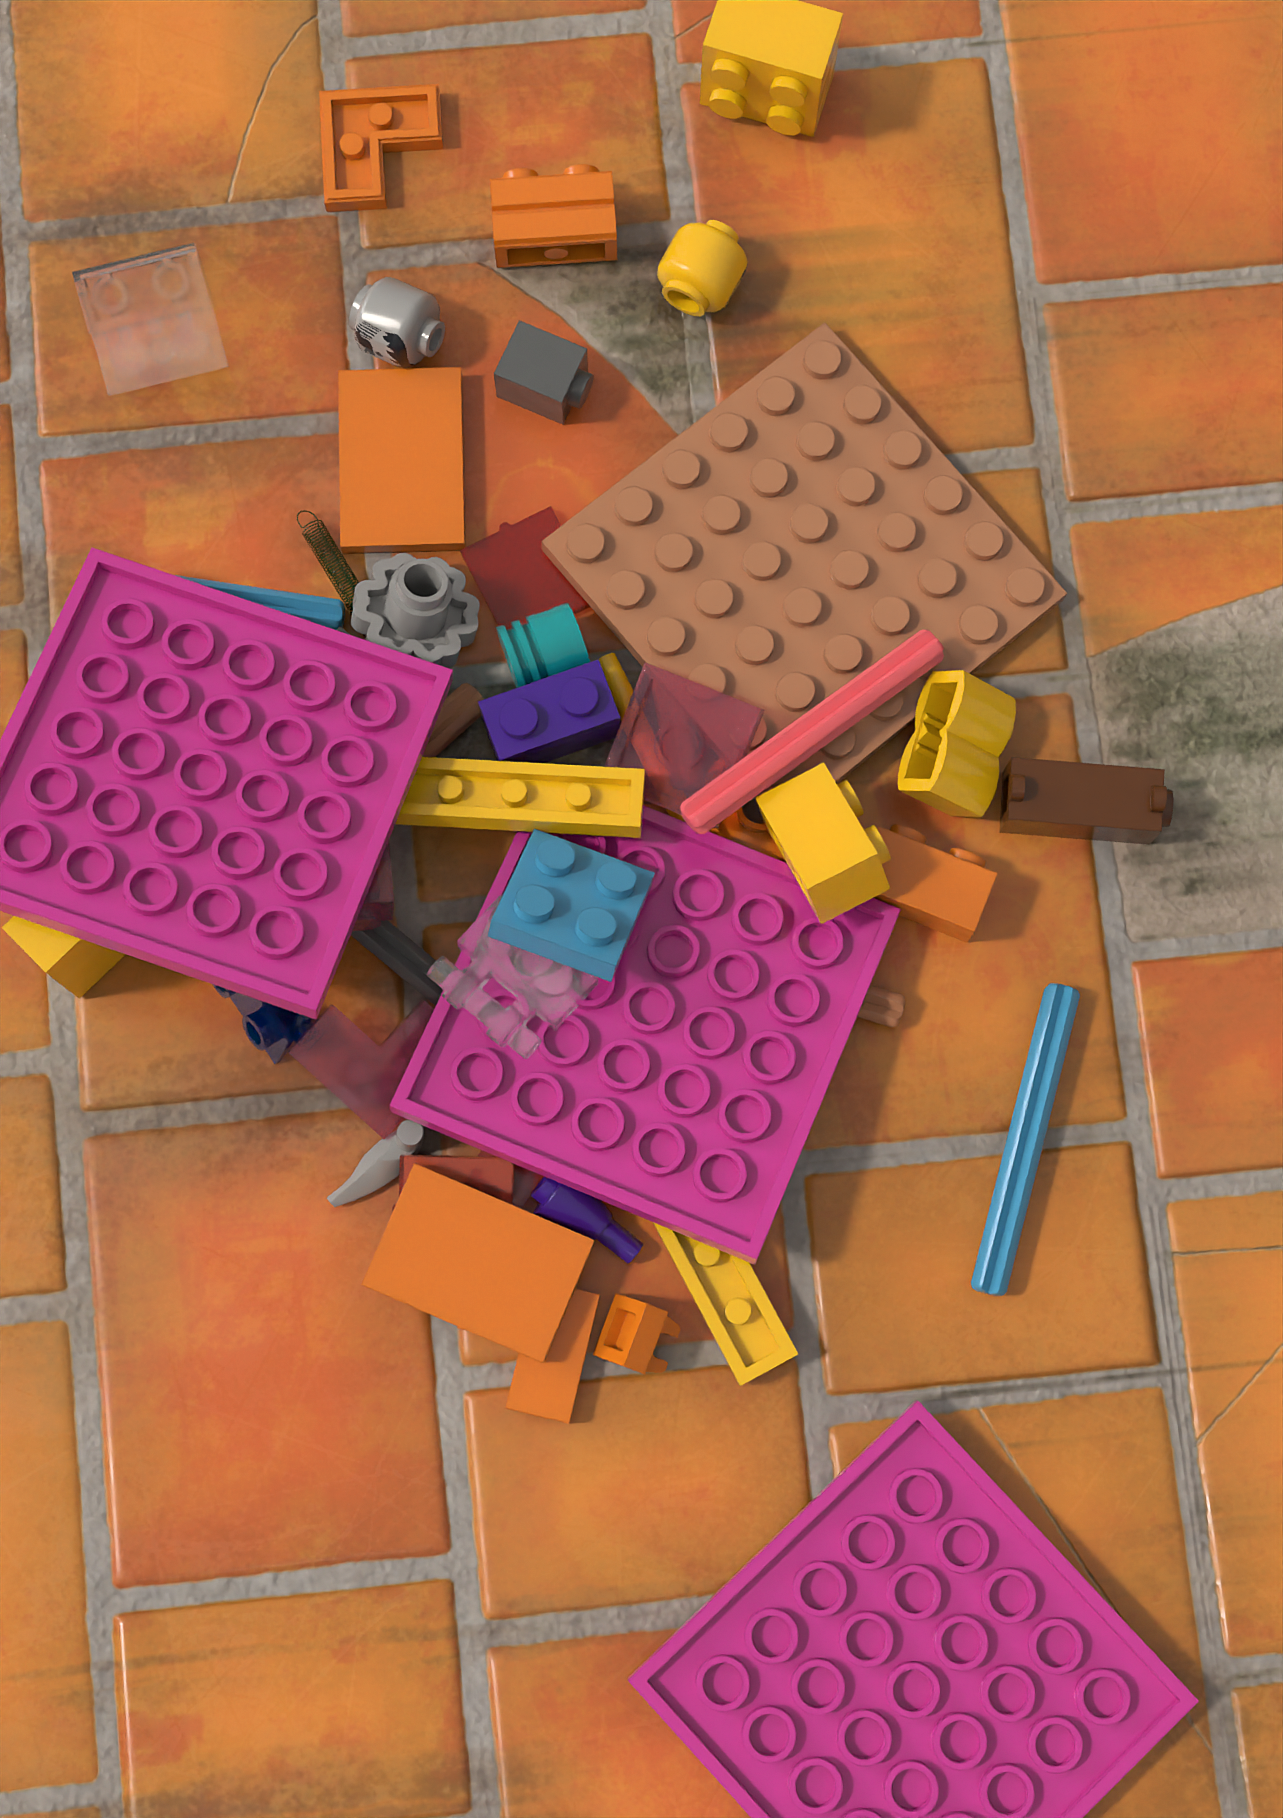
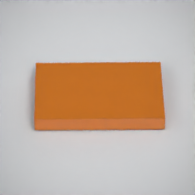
(401, 460)
(478, 1263)

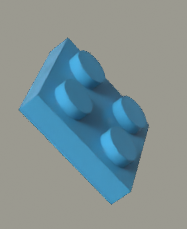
(571, 905)

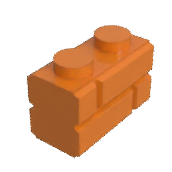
(553, 217)

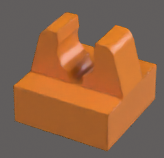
(632, 1335)

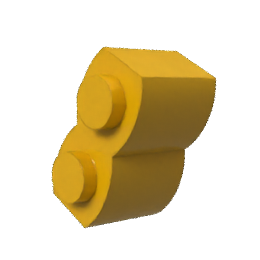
(957, 743)

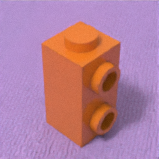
(935, 886)

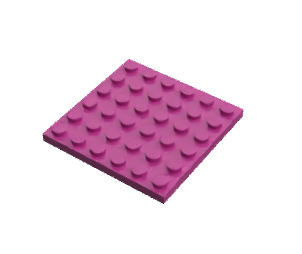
(207, 780)
(690, 1068)
(912, 1656)

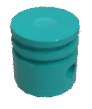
(543, 645)

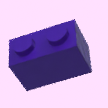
(551, 716)

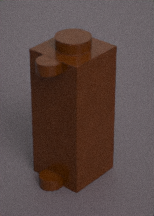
(1084, 801)

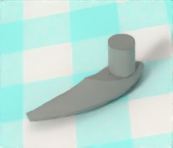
(380, 1163)

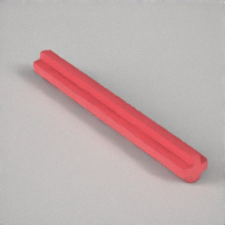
(811, 732)

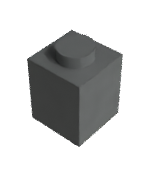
(543, 373)

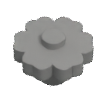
(416, 608)

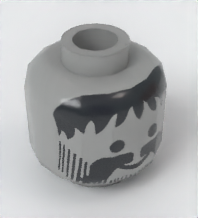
(396, 322)

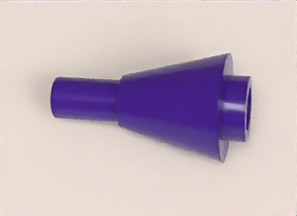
(585, 1216)

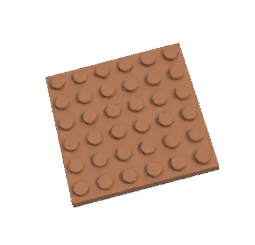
(800, 549)

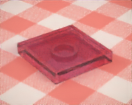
(681, 735)

